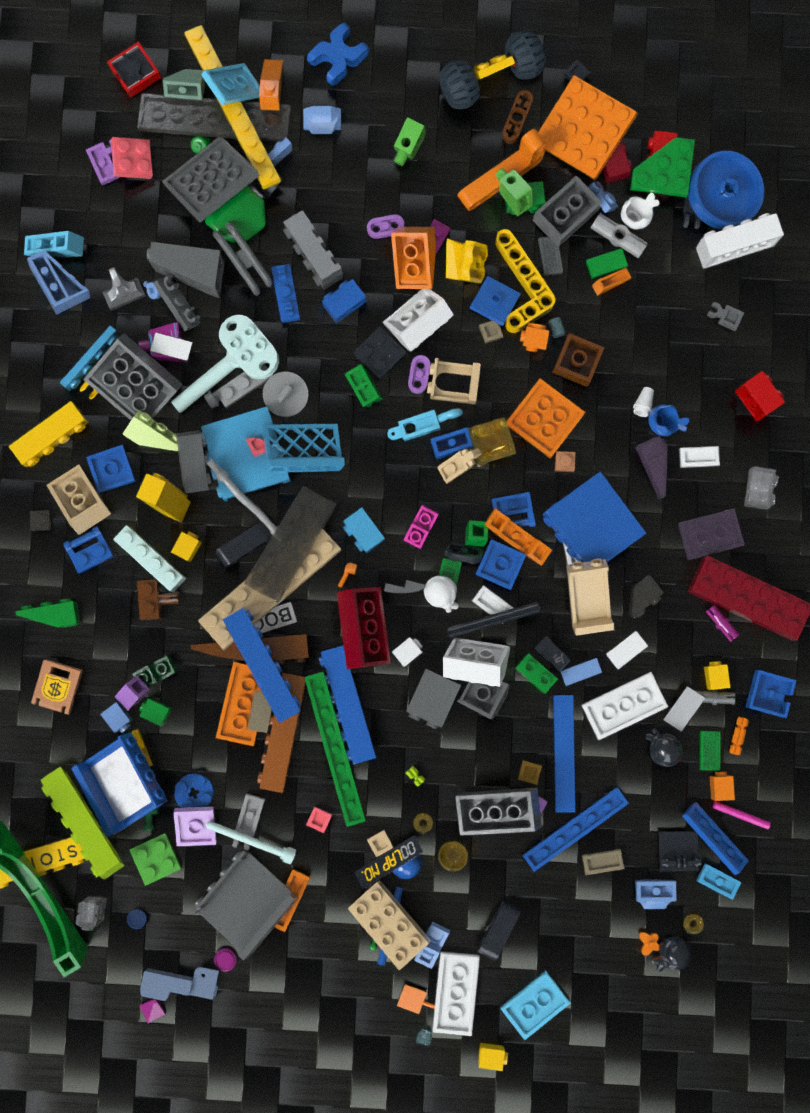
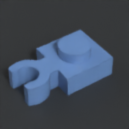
(606, 198)

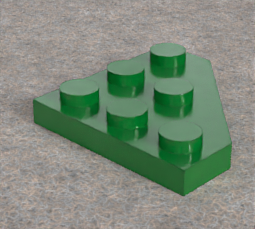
(666, 170)

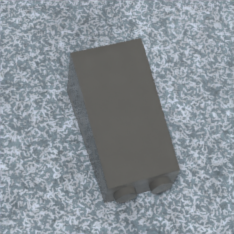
(189, 265)

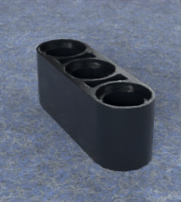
(243, 544)
(499, 930)

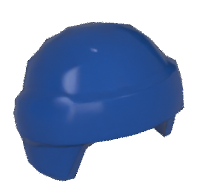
(665, 420)

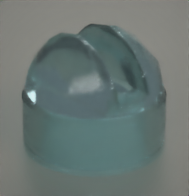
(424, 1037)

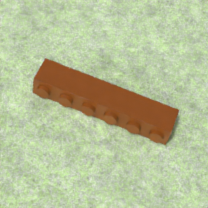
(281, 742)

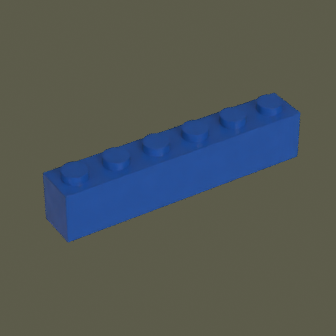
(261, 665)
(348, 704)

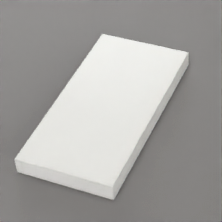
(624, 705)
(455, 993)

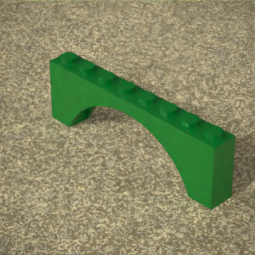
(64, 940)

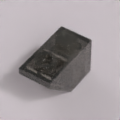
(642, 595)

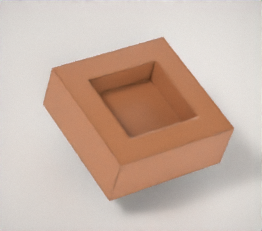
(565, 461)

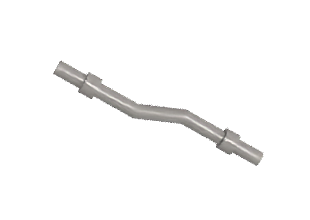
(223, 477)

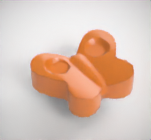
(649, 941)

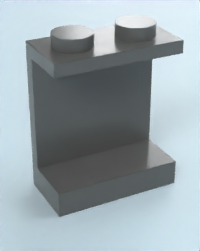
(433, 699)

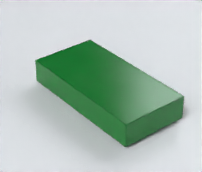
(606, 263)

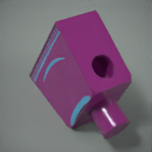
(171, 330)

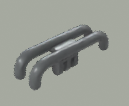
(243, 258)

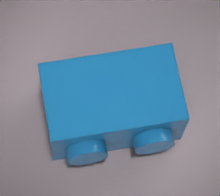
(363, 530)

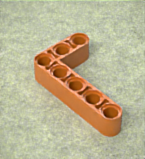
(528, 156)

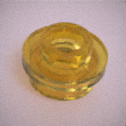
(423, 829)
(699, 924)

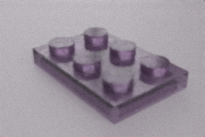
(711, 534)

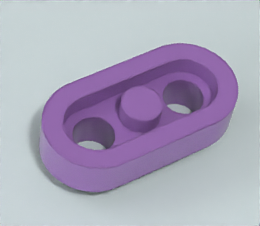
(384, 224)
(419, 375)

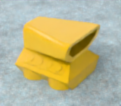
(465, 260)

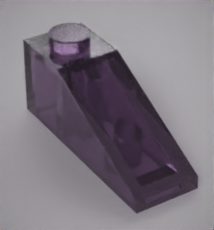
(654, 458)

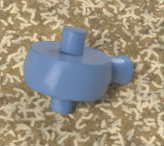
(151, 290)

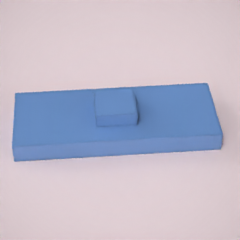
(581, 671)

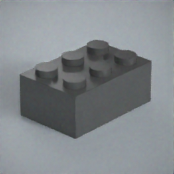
(567, 211)

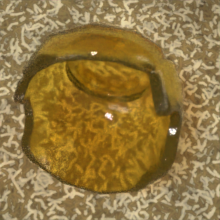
(453, 856)

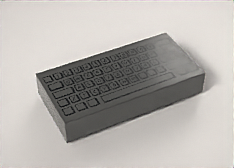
(550, 257)

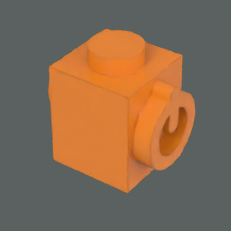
(534, 337)

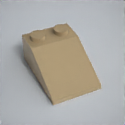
(78, 499)

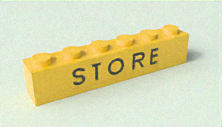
(50, 856)

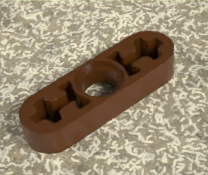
(507, 128)

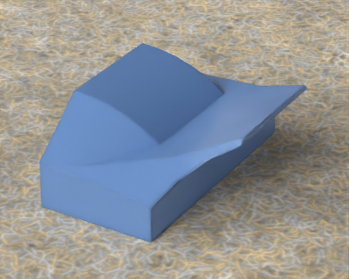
(322, 119)
(655, 893)

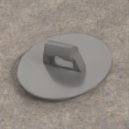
(285, 394)

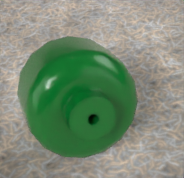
(199, 143)

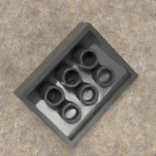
(132, 379)

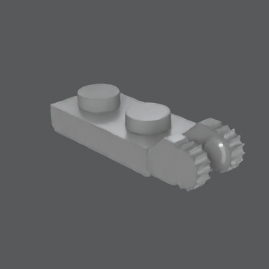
(249, 817)

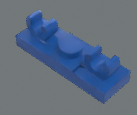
(285, 293)

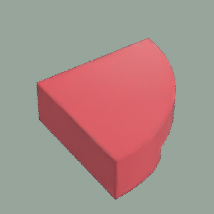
(256, 445)

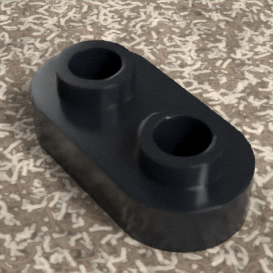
(463, 552)

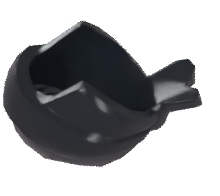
(664, 748)
(674, 954)

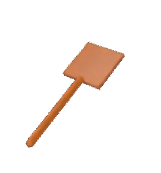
(413, 999)

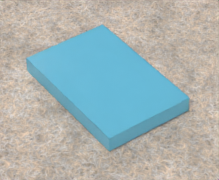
(232, 83)
(535, 1005)

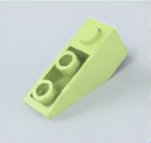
(150, 433)

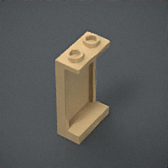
(589, 597)

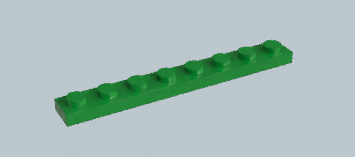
(334, 749)

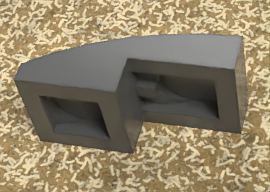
(410, 587)

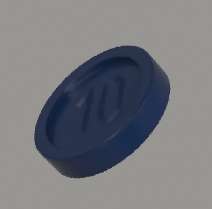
(136, 918)

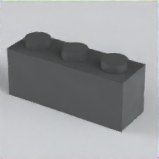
(193, 461)

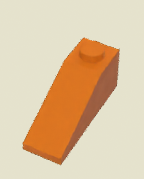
(271, 85)

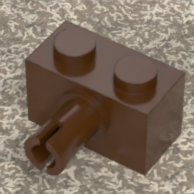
(152, 599)

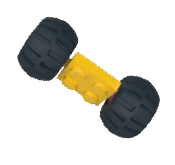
(523, 55)

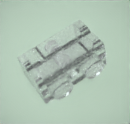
(760, 488)
(91, 912)

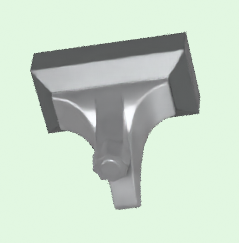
(122, 291)

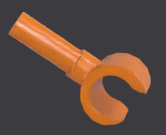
(350, 568)

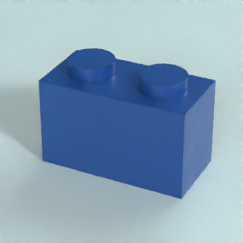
(344, 300)
(451, 443)

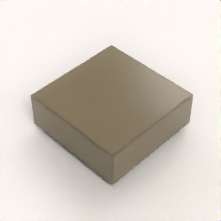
(490, 331)

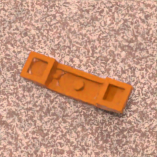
(517, 537)

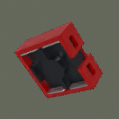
(134, 69)

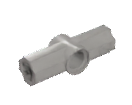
(608, 229)

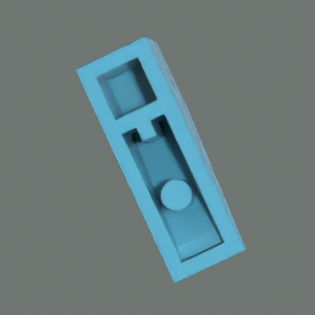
(55, 244)

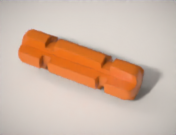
(739, 735)

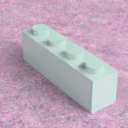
(149, 558)

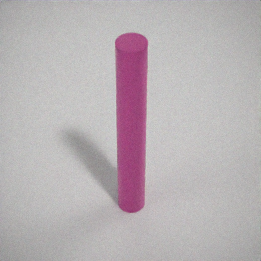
(742, 815)

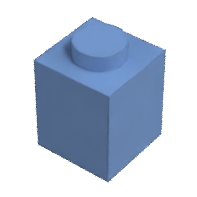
(117, 717)

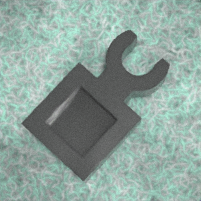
(728, 316)

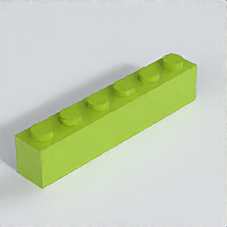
(82, 823)

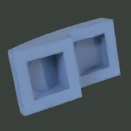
(430, 953)

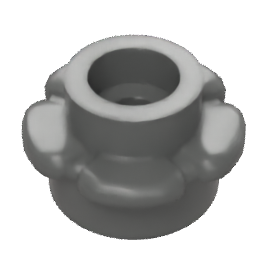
(212, 399)

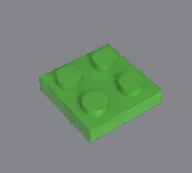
(155, 859)

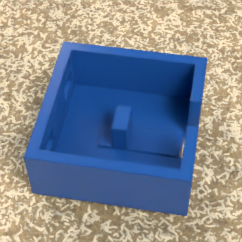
(768, 693)

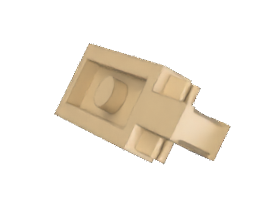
(458, 464)

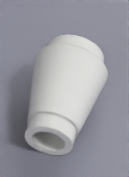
(644, 402)

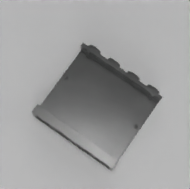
(245, 903)

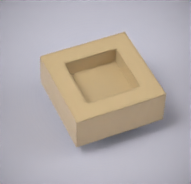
(380, 843)

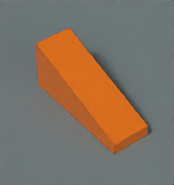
(611, 281)

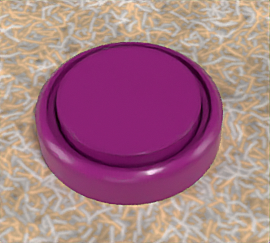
(225, 959)

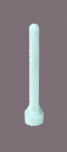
(286, 854)

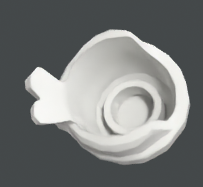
(638, 212)
(441, 593)

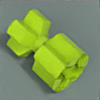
(413, 773)

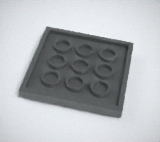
(210, 178)

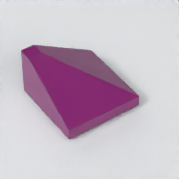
(152, 1010)

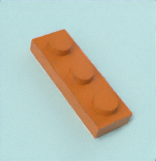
(296, 883)

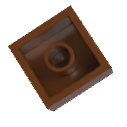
(578, 360)

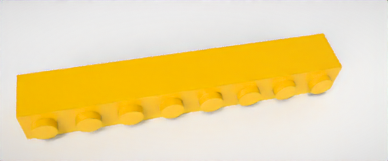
(164, 497)

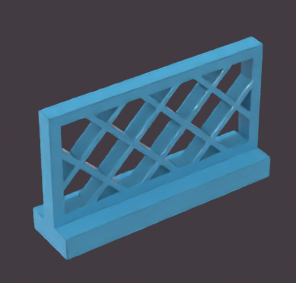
(299, 463)

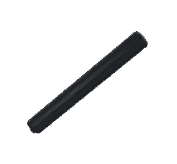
(494, 619)

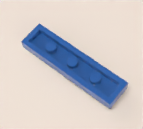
(715, 838)

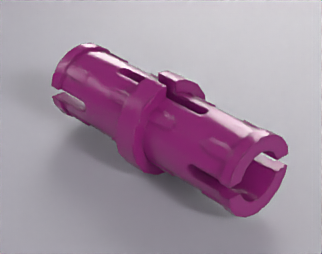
(722, 622)

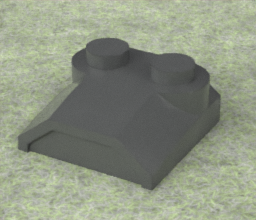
(484, 698)

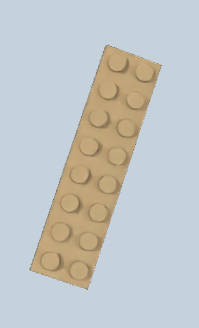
(259, 605)

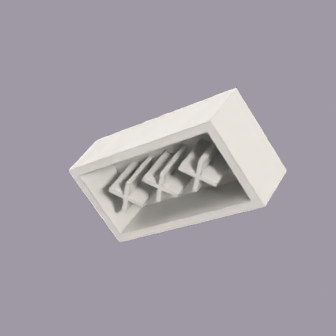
(739, 240)

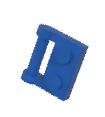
(516, 505)
(91, 555)

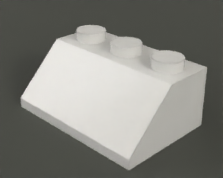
(418, 318)
(476, 661)

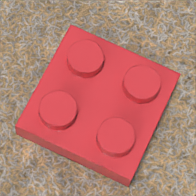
(131, 158)

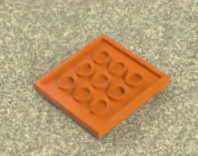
(585, 127)

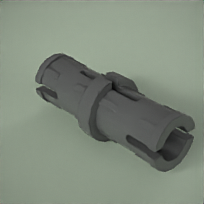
(717, 697)

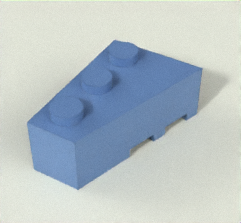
(57, 284)

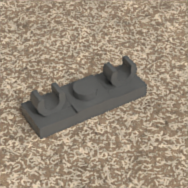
(177, 303)

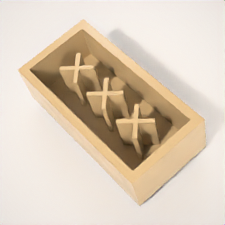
(389, 925)

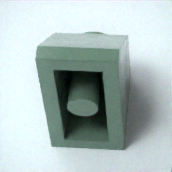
(185, 84)

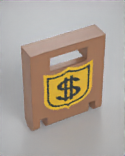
(56, 690)

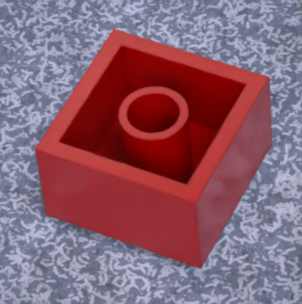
(760, 396)

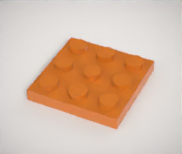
(545, 418)

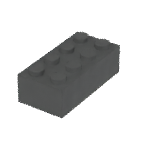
(498, 811)

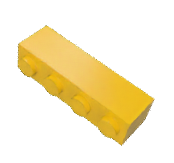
(48, 435)

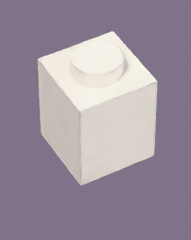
(408, 651)

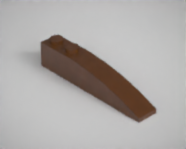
(283, 649)

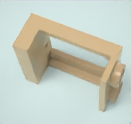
(454, 368)

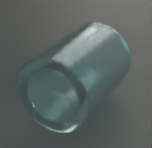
(556, 327)

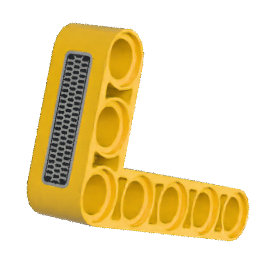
(526, 281)

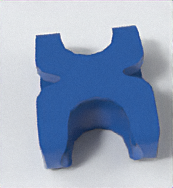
(338, 54)

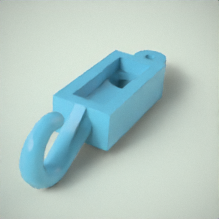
(424, 423)

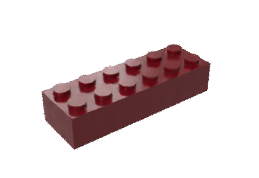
(750, 598)

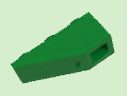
(57, 615)

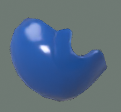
(409, 869)

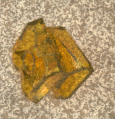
(492, 440)

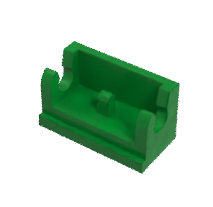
(363, 385)

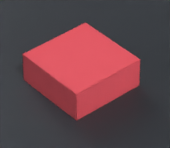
(319, 819)

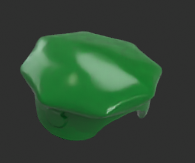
(244, 211)

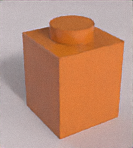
(722, 787)

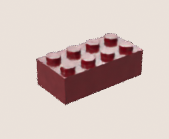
(363, 627)

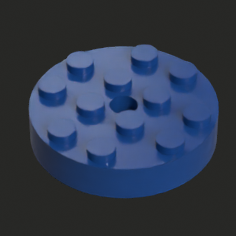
(740, 179)

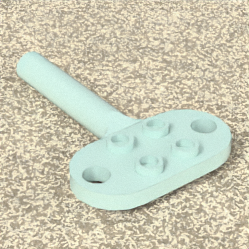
(245, 349)

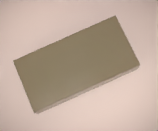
(259, 713)
(602, 861)

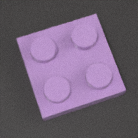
(191, 826)

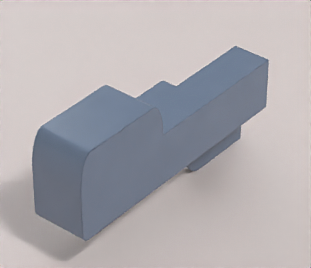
(160, 984)

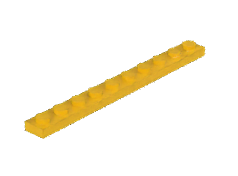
(235, 112)

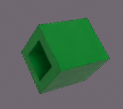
(476, 533)
(155, 711)

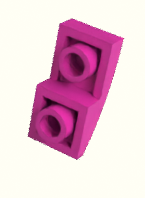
(421, 526)

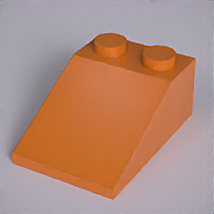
(414, 257)

